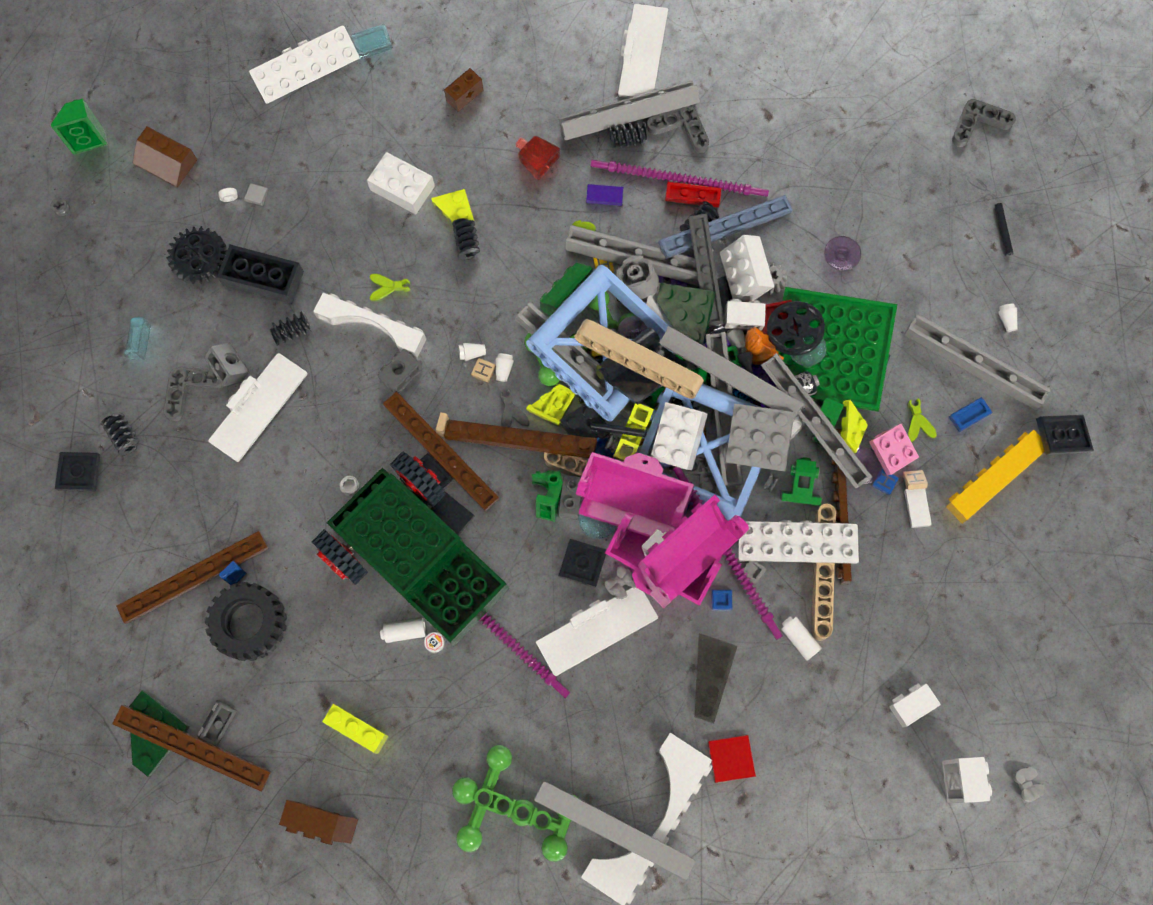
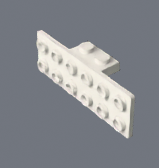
(642, 50)
(304, 64)
(256, 406)
(799, 542)
(596, 630)

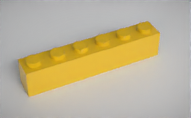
(994, 479)

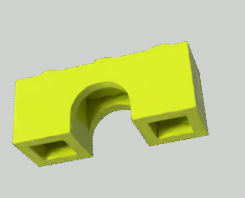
(629, 444)
(355, 728)

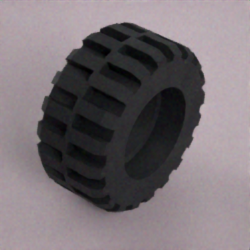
(223, 610)

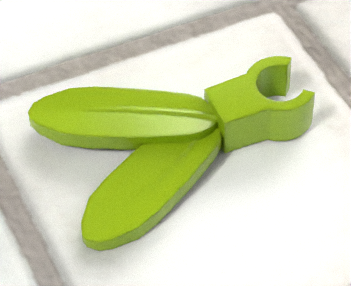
(388, 286)
(919, 421)

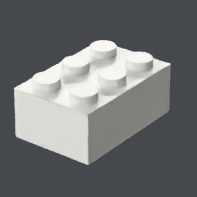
(401, 183)
(746, 268)
(678, 436)
(966, 780)

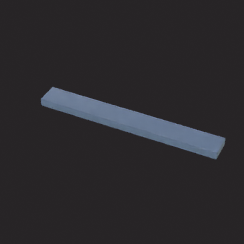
(729, 225)

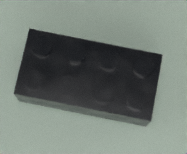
(260, 274)

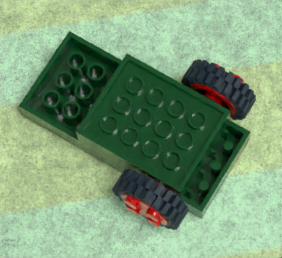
(412, 549)

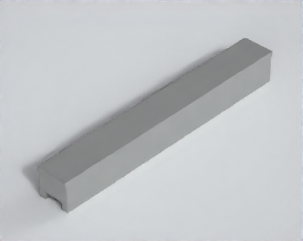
(629, 110)
(617, 250)
(579, 360)
(977, 362)
(729, 372)
(818, 422)
(731, 472)
(615, 830)

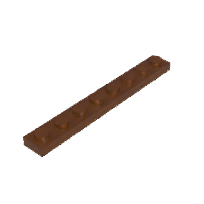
(520, 438)
(441, 451)
(840, 497)
(191, 577)
(192, 747)

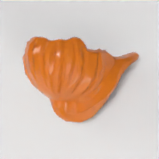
(759, 346)

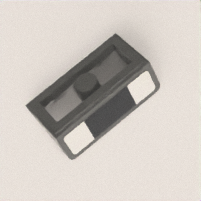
(216, 723)

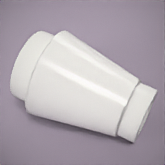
(1008, 315)
(737, 338)
(470, 351)
(503, 366)

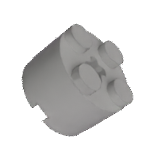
(639, 276)

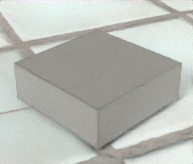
(256, 194)
(754, 570)

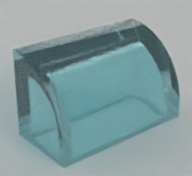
(372, 41)
(137, 339)

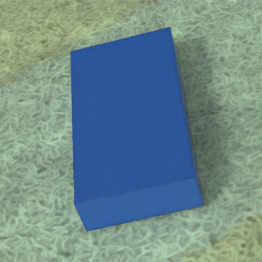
(970, 414)

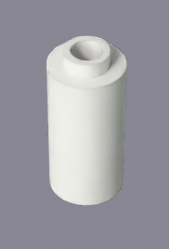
(403, 630)
(800, 637)

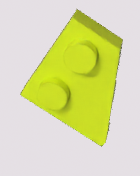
(454, 205)
(553, 405)
(852, 426)

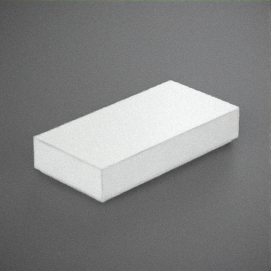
(917, 508)

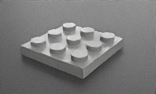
(760, 437)

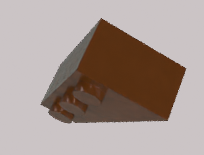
(317, 823)

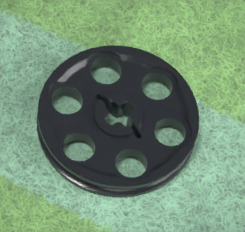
(802, 324)

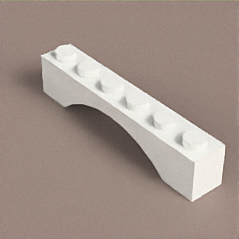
(336, 311)

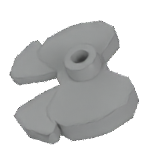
(615, 585)
(1029, 791)

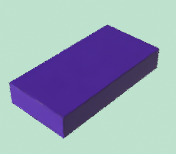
(604, 195)

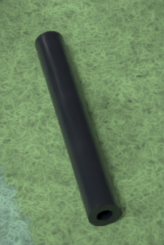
(1004, 229)
(618, 429)

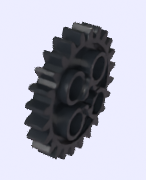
(185, 267)

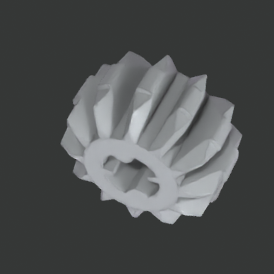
(778, 278)

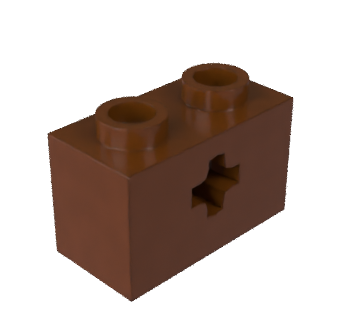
(463, 89)

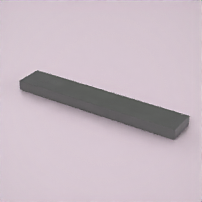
(705, 263)

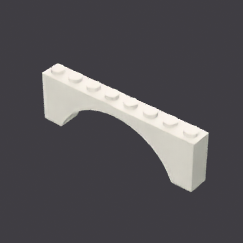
(620, 875)

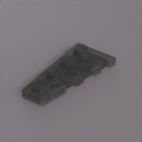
(713, 669)

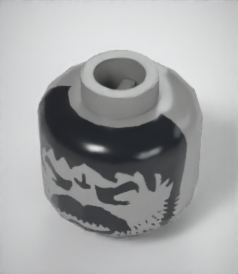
(808, 382)

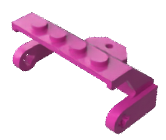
(633, 487)
(627, 548)
(689, 550)

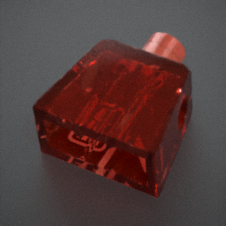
(537, 155)

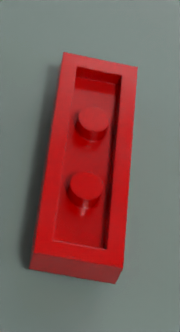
(692, 194)

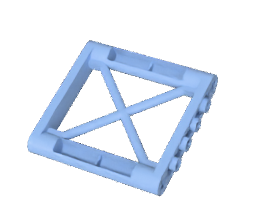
(546, 336)
(721, 402)

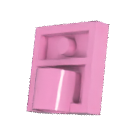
(893, 449)

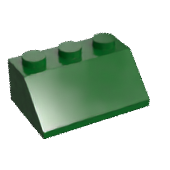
(79, 127)
(563, 288)

